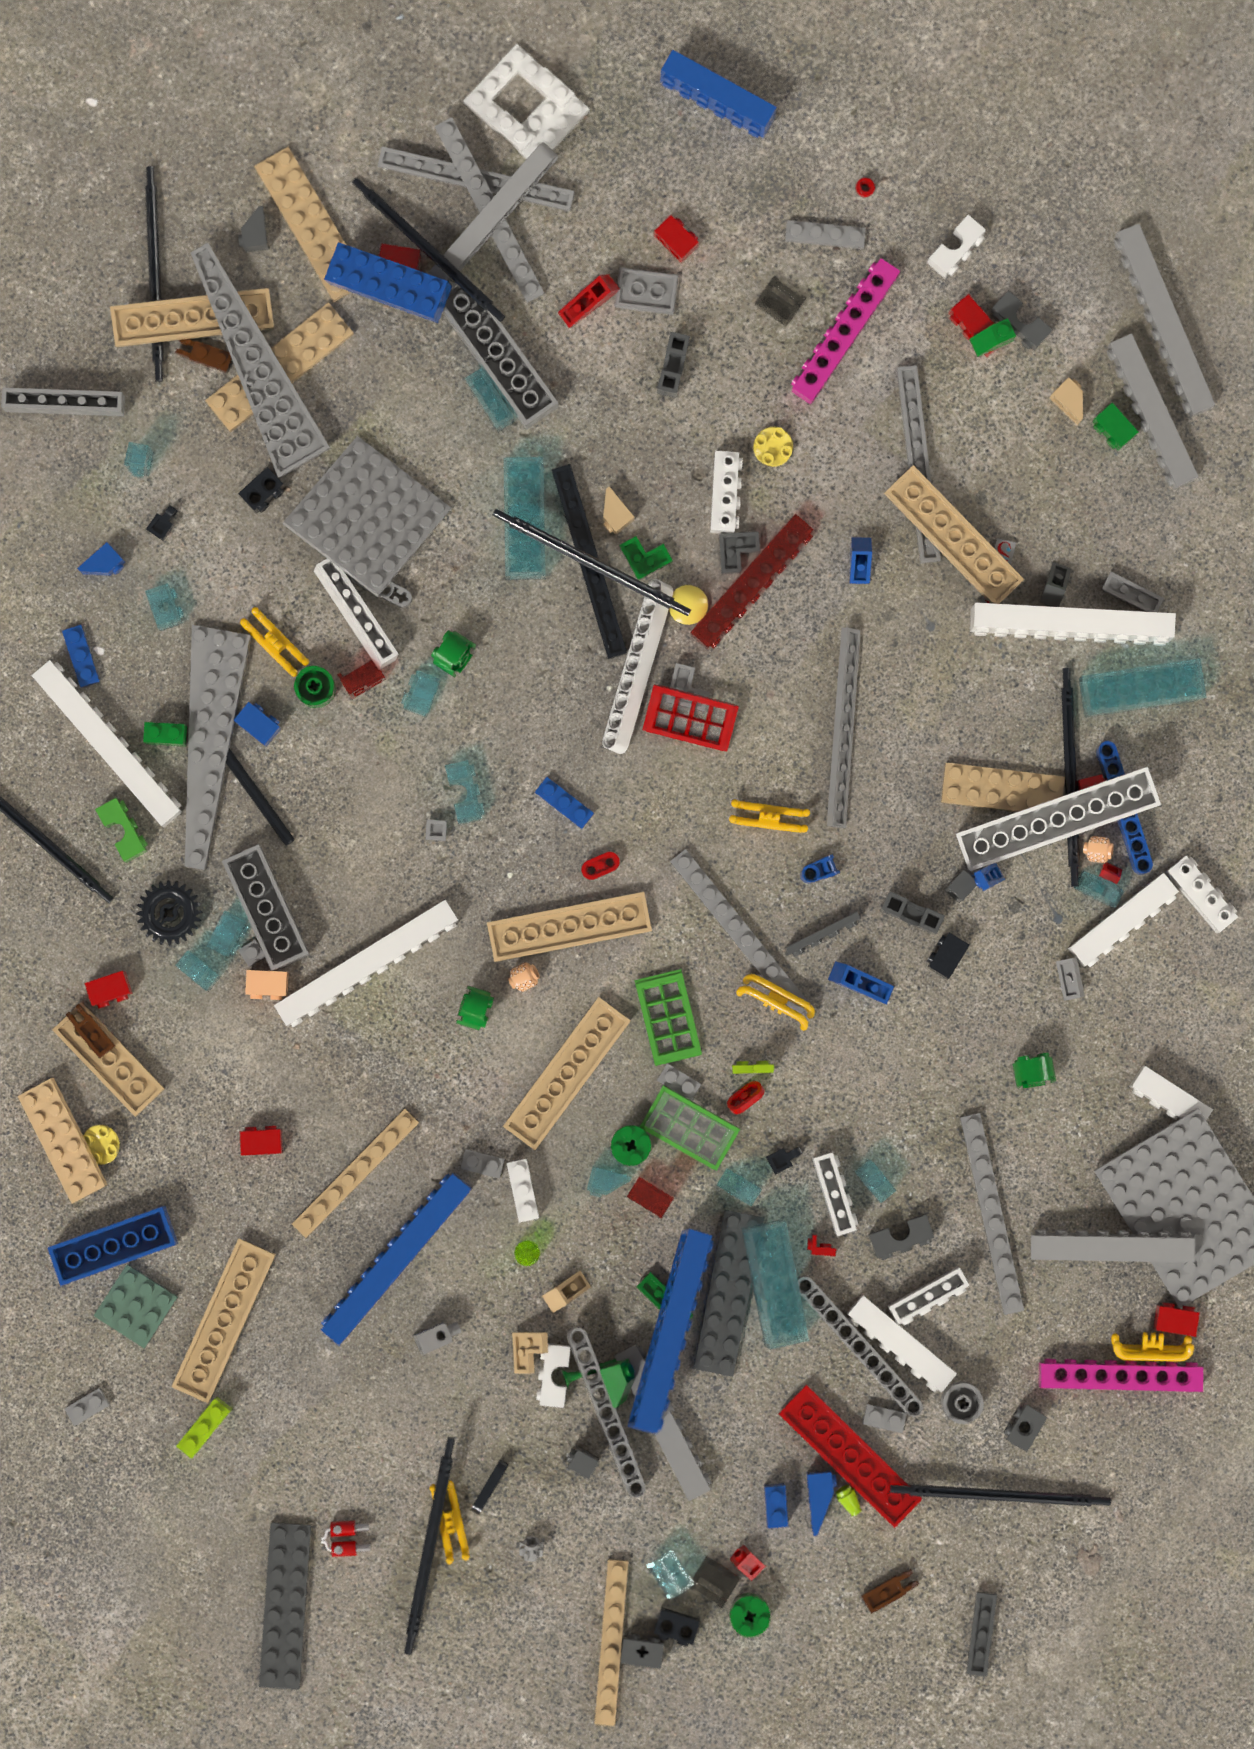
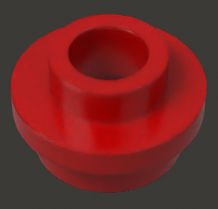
(865, 181)

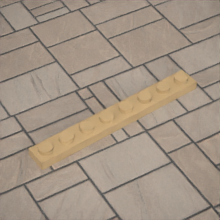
(355, 1173)
(611, 1642)

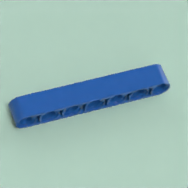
(1128, 837)

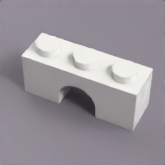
(946, 260)
(522, 1190)
(551, 1393)

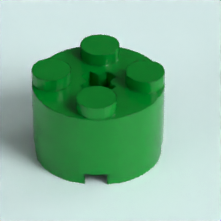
(453, 653)
(325, 692)
(474, 1007)
(1034, 1071)
(620, 1150)
(755, 1604)

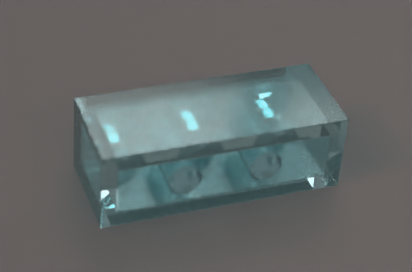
(489, 400)

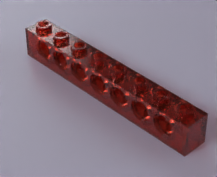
(796, 527)

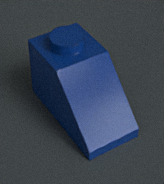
(860, 560)
(103, 562)

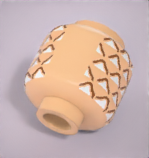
(1098, 849)
(524, 977)

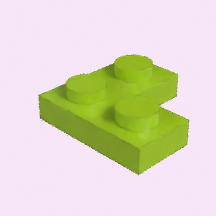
(760, 1067)

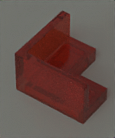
(362, 679)
(650, 1197)

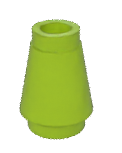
(848, 1498)

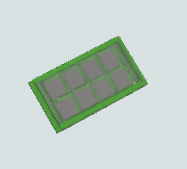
(668, 1017)
(690, 1128)

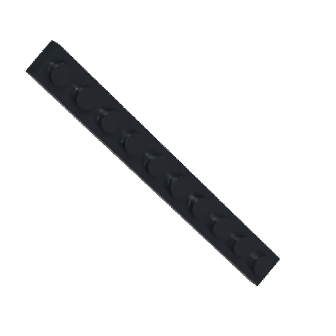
(594, 581)

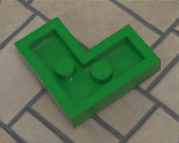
(642, 562)

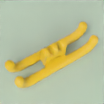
(274, 642)
(769, 816)
(777, 999)
(1153, 1349)
(450, 1523)

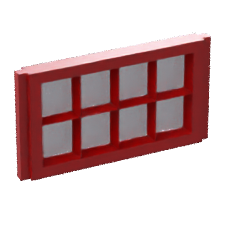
(704, 728)

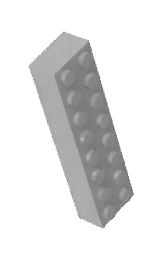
(499, 358)

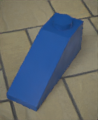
(860, 982)
(820, 1493)

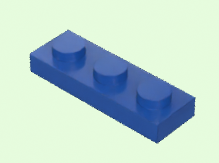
(81, 656)
(564, 803)
(988, 876)

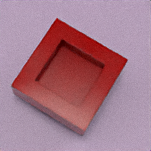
(1110, 872)

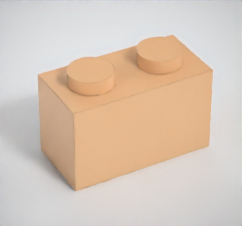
(266, 984)

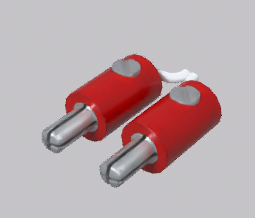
(345, 1548)

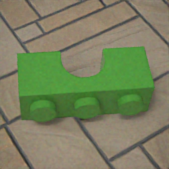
(115, 813)

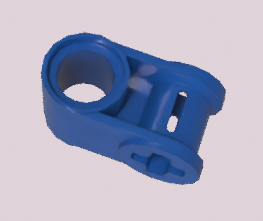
(820, 869)

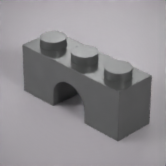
(1031, 334)
(673, 364)
(911, 913)
(918, 1232)

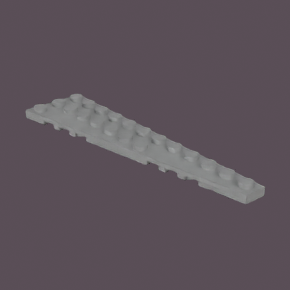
(278, 410)
(215, 690)

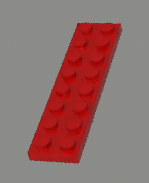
(848, 1455)

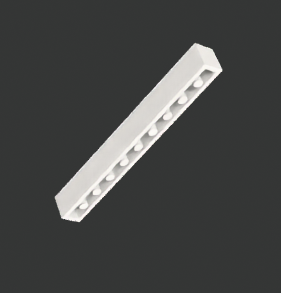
(106, 743)
(365, 963)

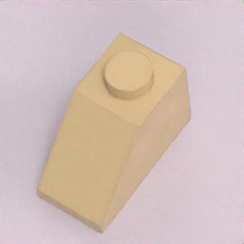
(1069, 399)
(615, 513)
(566, 1291)

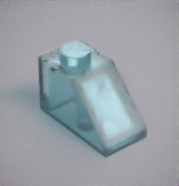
(1099, 889)
(605, 1181)
(739, 1187)

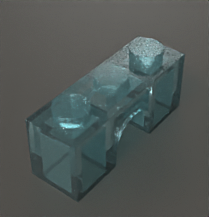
(461, 774)

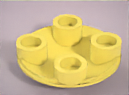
(773, 446)
(692, 598)
(102, 1143)

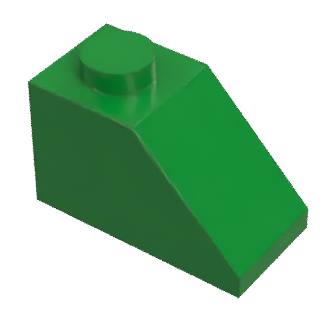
(993, 338)
(618, 1380)

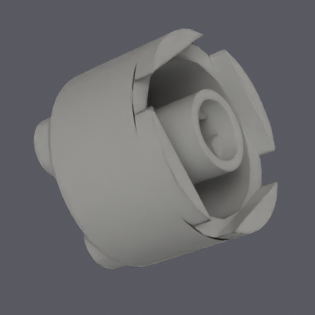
(968, 1412)

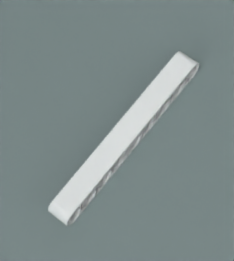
(636, 671)

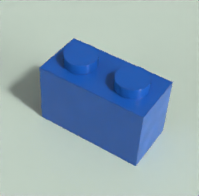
(257, 723)
(775, 1505)

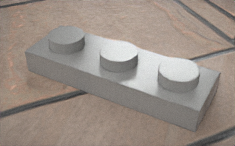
(1132, 593)

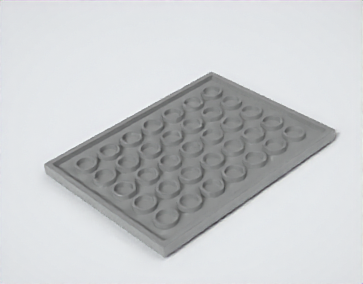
(1186, 1185)

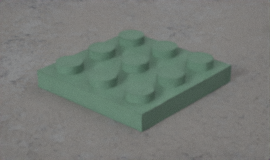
(135, 1306)

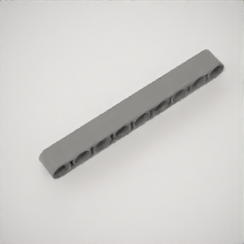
(498, 209)
(867, 1351)
(610, 1420)

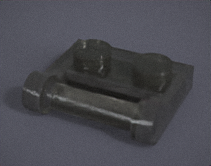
(776, 306)
(719, 1577)

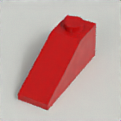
(589, 300)

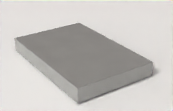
(646, 291)

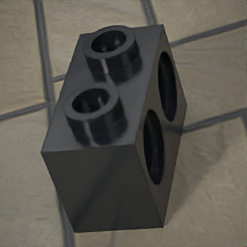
(257, 486)
(678, 1620)

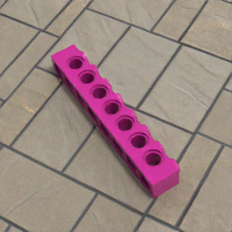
(888, 275)
(1192, 1382)

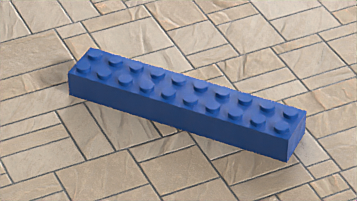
(396, 1259)
(670, 1331)

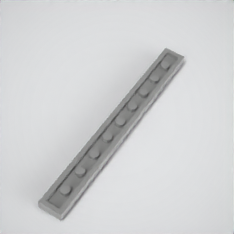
(448, 173)
(482, 196)
(915, 443)
(843, 727)
(734, 925)
(991, 1214)

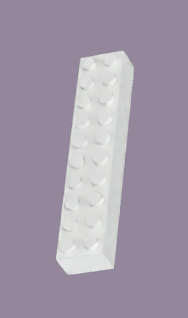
(1073, 623)
(1058, 819)

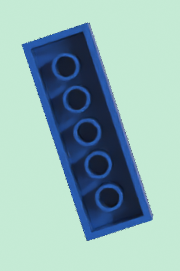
(717, 94)
(388, 282)
(112, 1245)

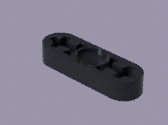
(489, 1487)

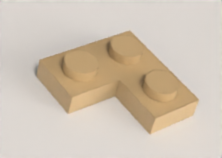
(525, 1346)

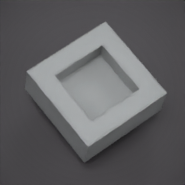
(436, 830)
(252, 953)

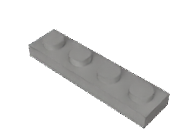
(825, 234)

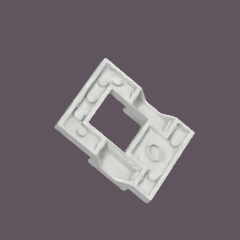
(547, 123)

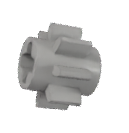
(531, 1548)

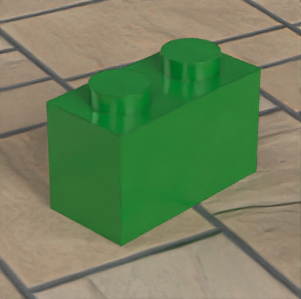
(1114, 427)
(165, 734)

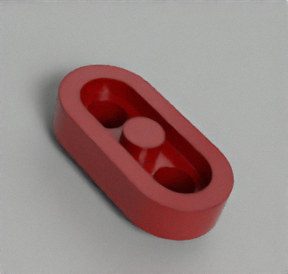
(600, 865)
(745, 1097)

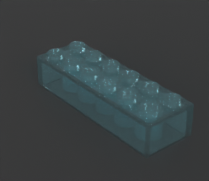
(524, 499)
(1142, 688)
(775, 1284)

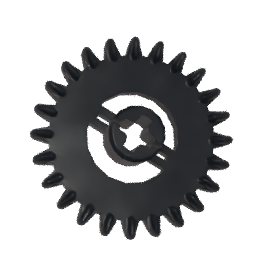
(183, 899)

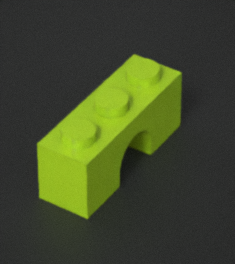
(204, 1427)

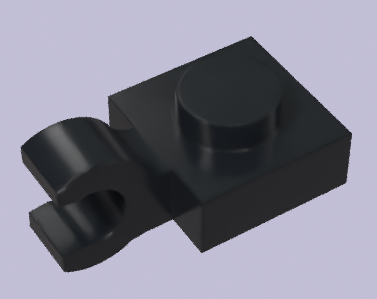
(161, 525)
(780, 1159)

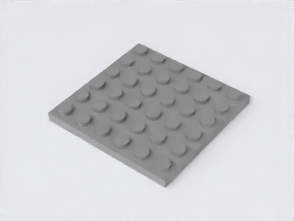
(367, 516)

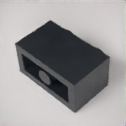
(947, 956)

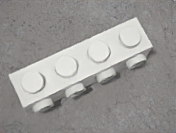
(725, 492)
(1201, 894)
(1166, 1095)
(833, 1190)
(928, 1295)

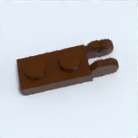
(206, 355)
(91, 1032)
(888, 1591)

